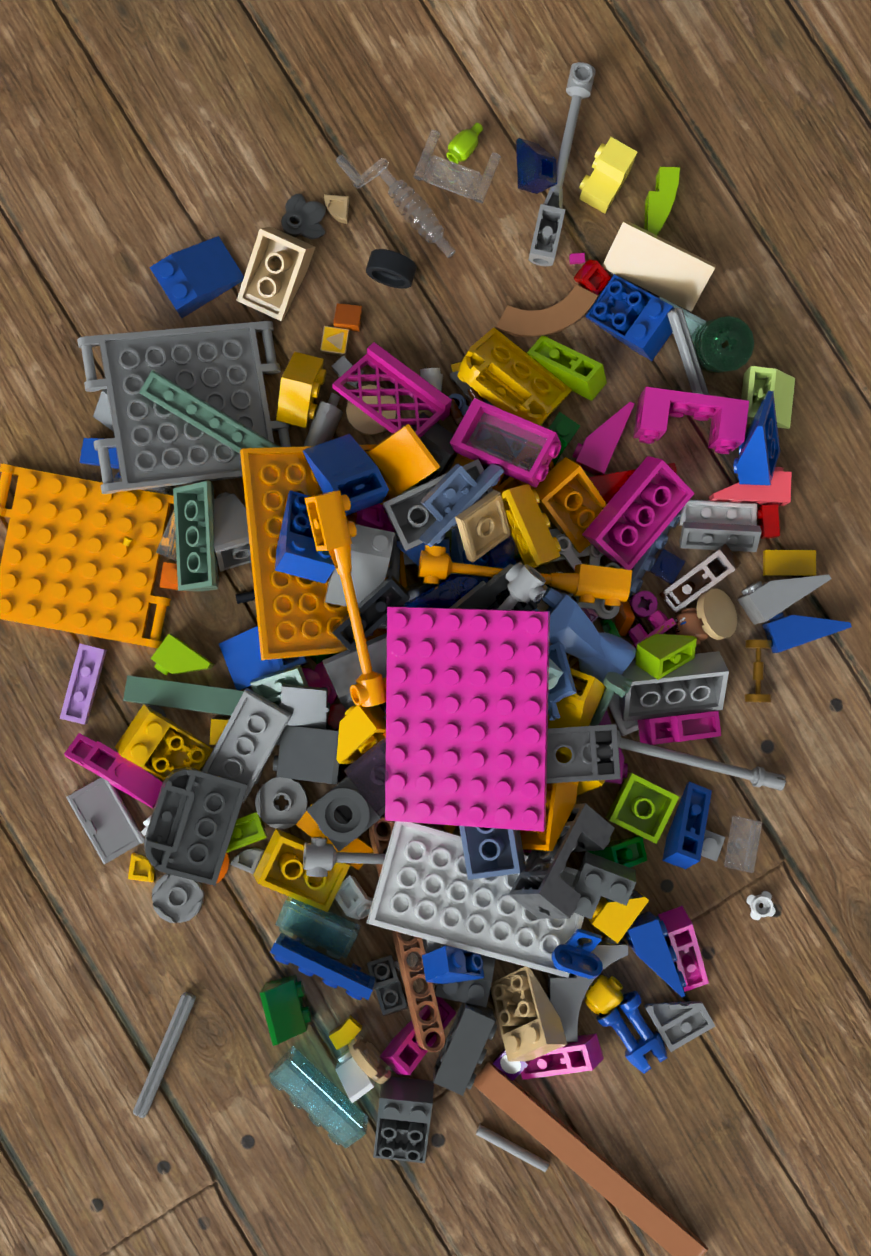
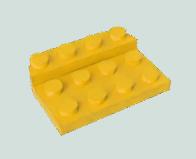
(511, 378)

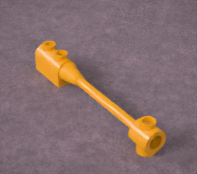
(334, 534)
(586, 581)

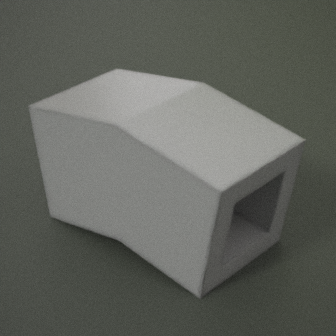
(343, 365)

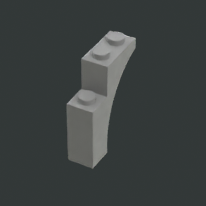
(568, 993)

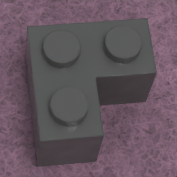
(602, 878)

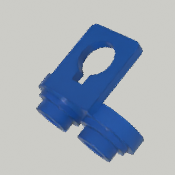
(578, 958)

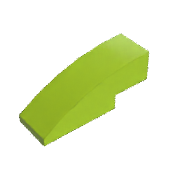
(659, 202)

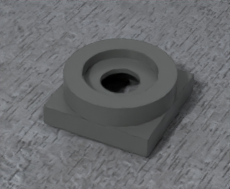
(343, 794)

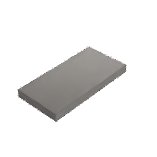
(248, 740)

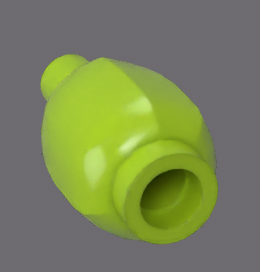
(464, 144)

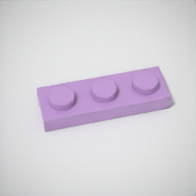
(83, 684)

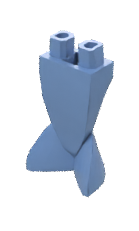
(595, 651)

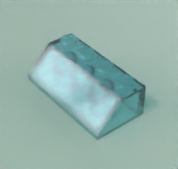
(319, 1098)

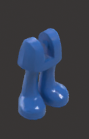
(635, 1048)

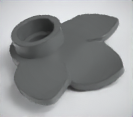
(306, 215)

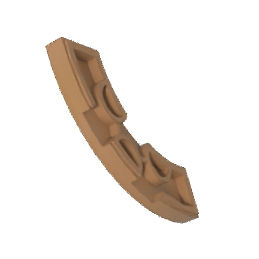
(549, 320)

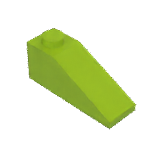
(571, 367)

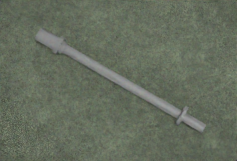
(757, 776)

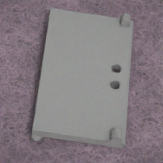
(108, 816)

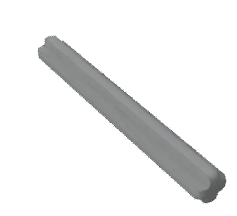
(164, 1055)

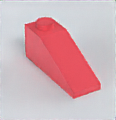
(777, 493)

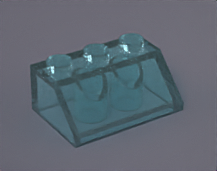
(318, 927)

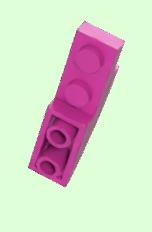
(115, 769)

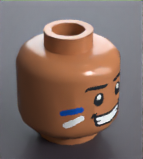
(689, 624)

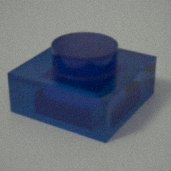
(667, 566)

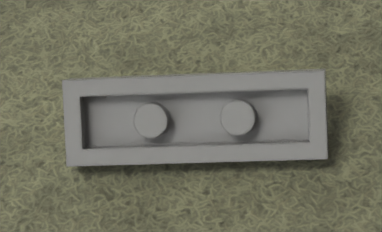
(713, 535)

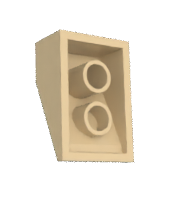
(275, 272)

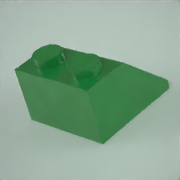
(285, 1008)

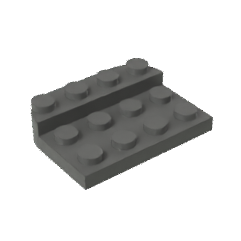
(193, 824)

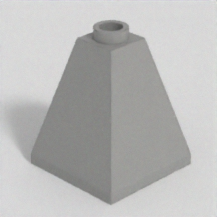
(230, 532)

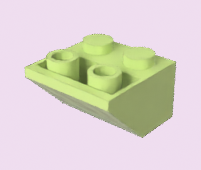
(758, 382)

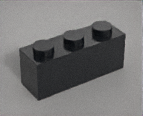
(372, 611)

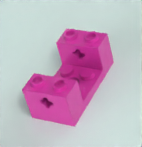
(727, 416)

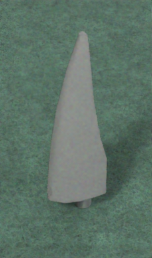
(324, 422)

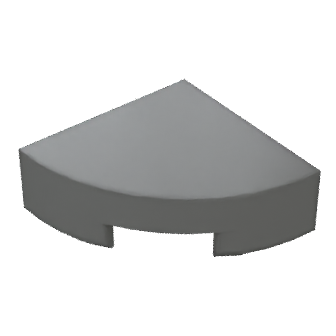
(248, 859)

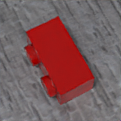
(769, 521)

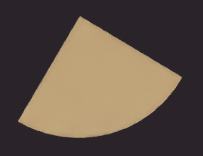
(337, 207)

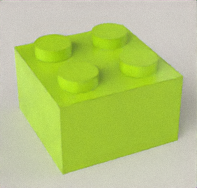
(642, 807)

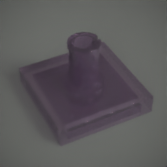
(370, 774)

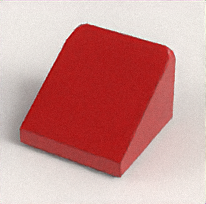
(592, 277)

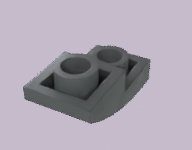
(387, 985)

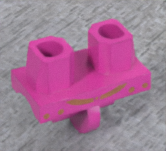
(658, 621)

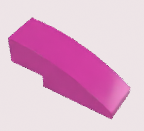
(679, 728)

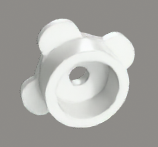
(766, 910)

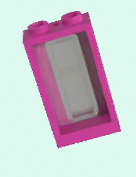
(506, 441)

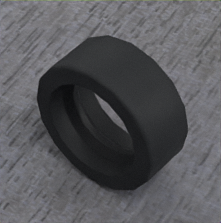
(391, 268)

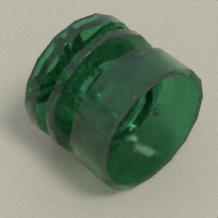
(709, 340)

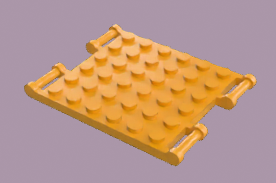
(69, 561)

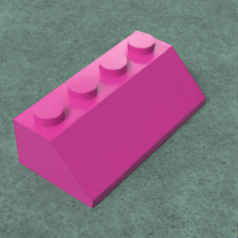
(638, 513)

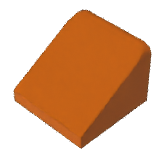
(348, 317)

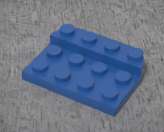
(313, 962)

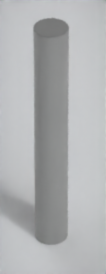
(512, 1148)

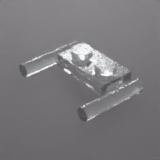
(452, 175)

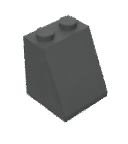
(308, 755)

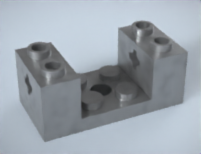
(593, 754)
(539, 885)

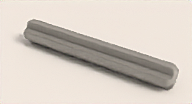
(687, 351)

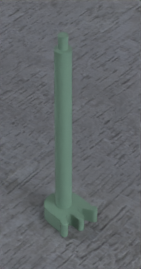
(614, 684)

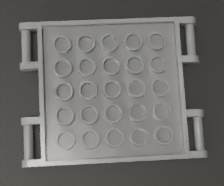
(208, 361)

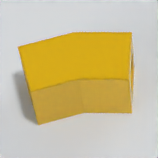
(345, 1033)

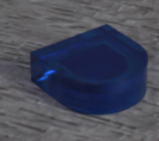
(503, 552)

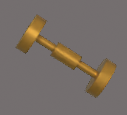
(758, 669)

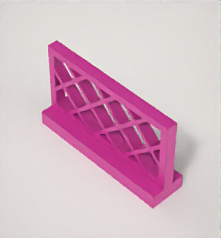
(410, 383)

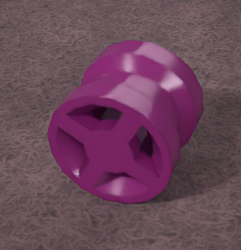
(639, 606)

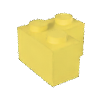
(610, 171)

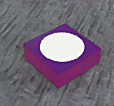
(510, 1069)

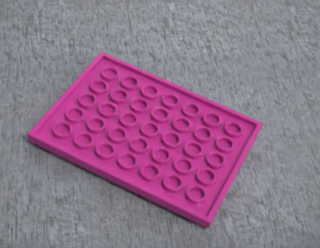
(467, 717)

